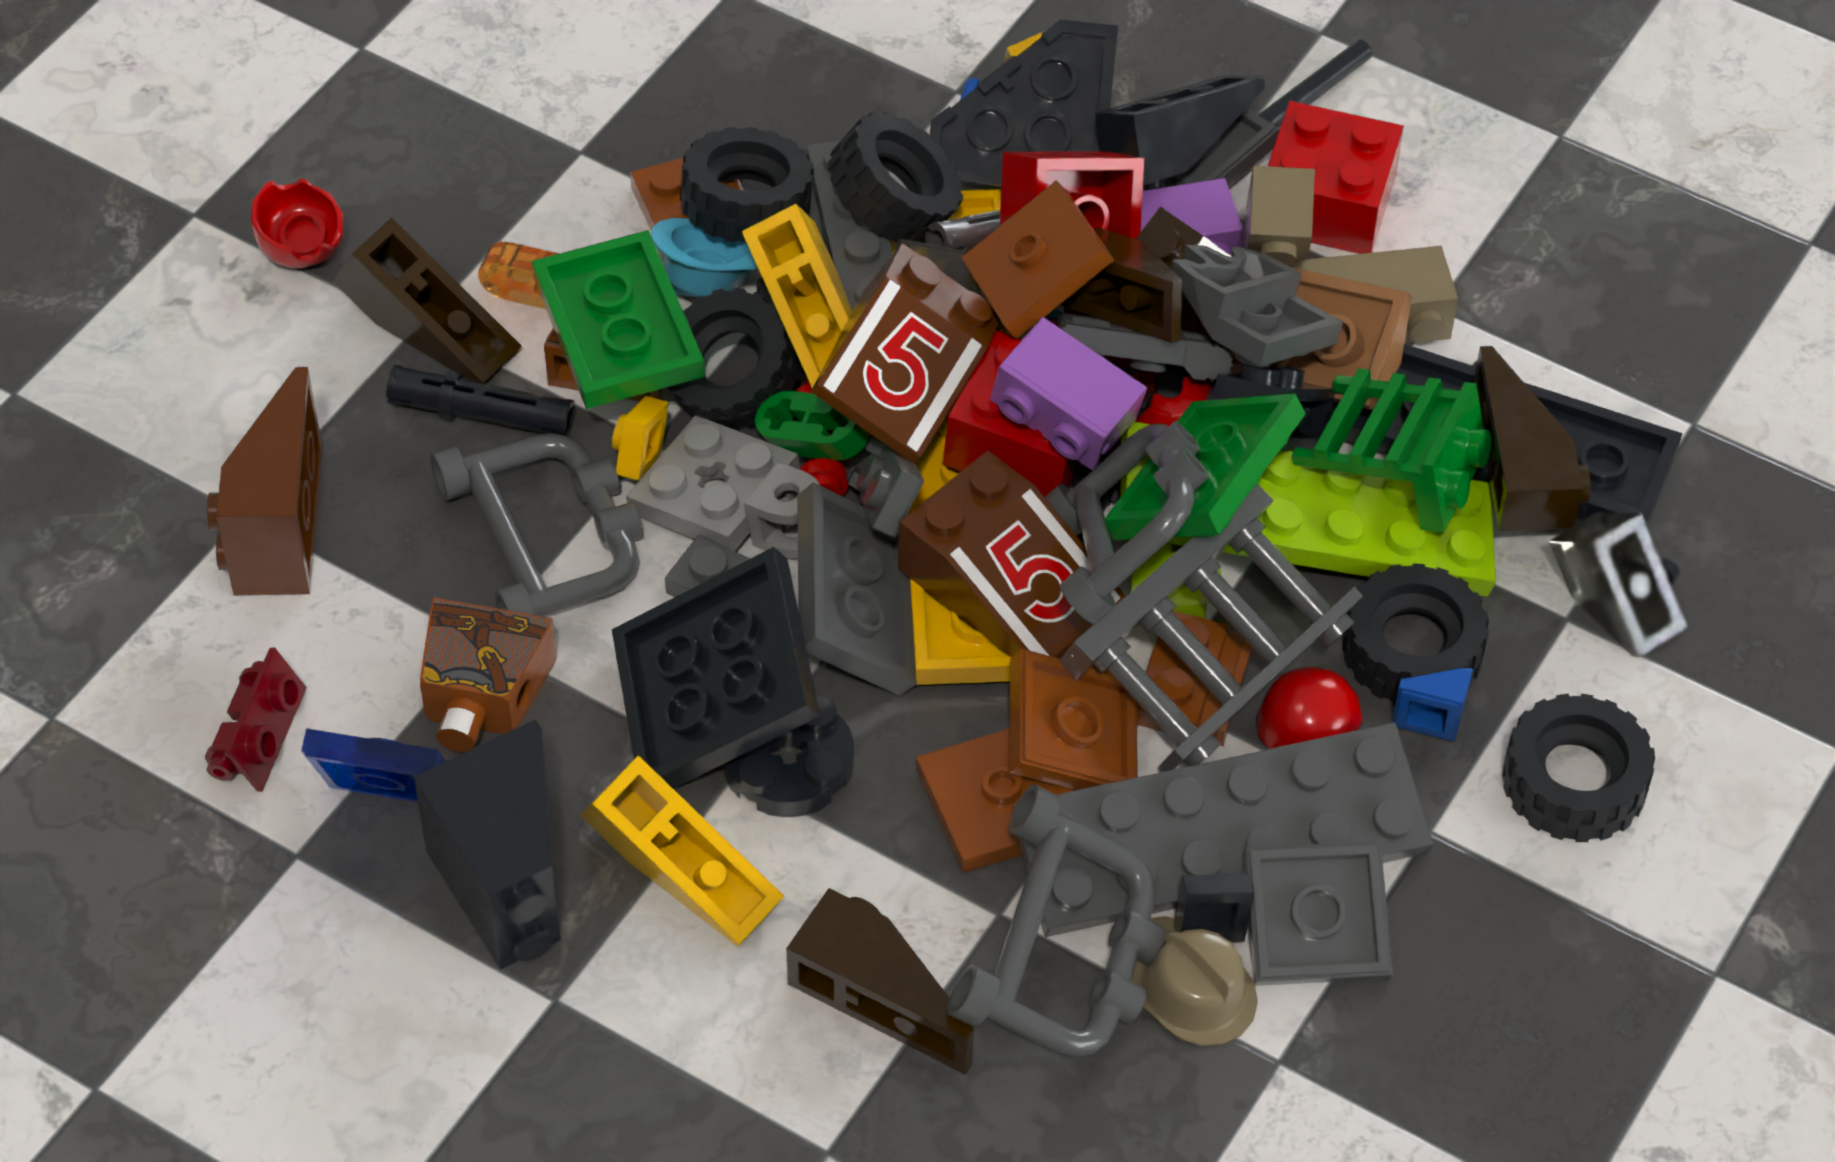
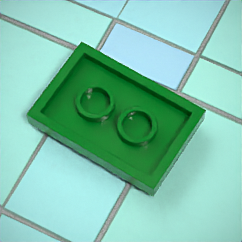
(618, 319)
(1236, 447)

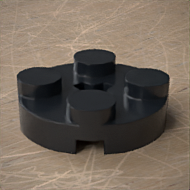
(803, 785)

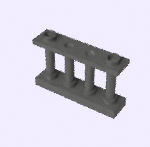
(1152, 610)

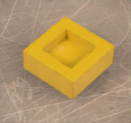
(640, 437)

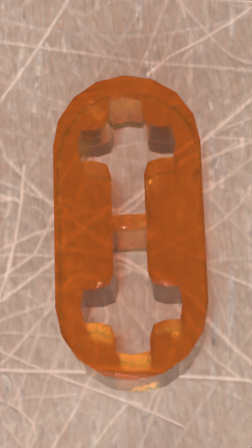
(509, 272)

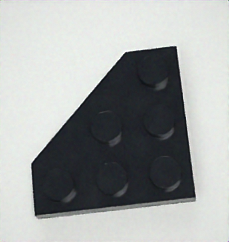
(1032, 103)

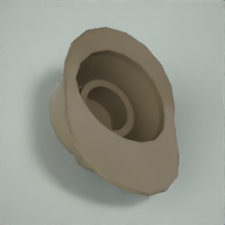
(1198, 986)

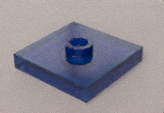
(368, 764)

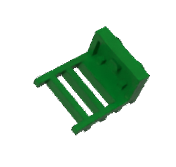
(1434, 449)

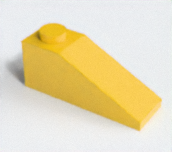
(801, 284)
(681, 851)

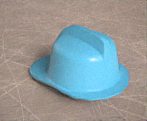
(699, 261)

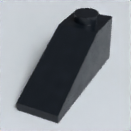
(1176, 125)

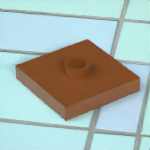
(1037, 259)
(1068, 727)
(975, 797)

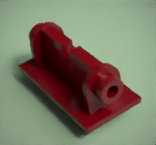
(264, 710)

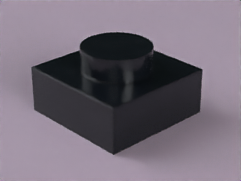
(1215, 904)

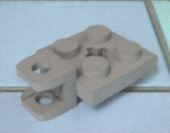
(754, 499)

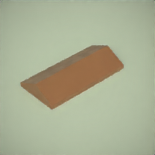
(1369, 337)

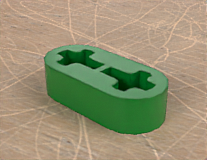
(809, 435)

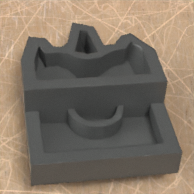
(1253, 305)

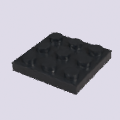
(716, 670)

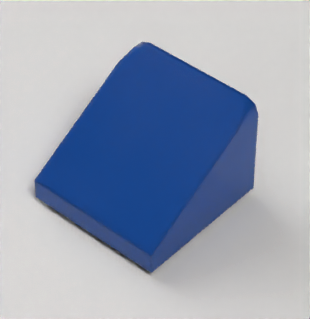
(1433, 703)

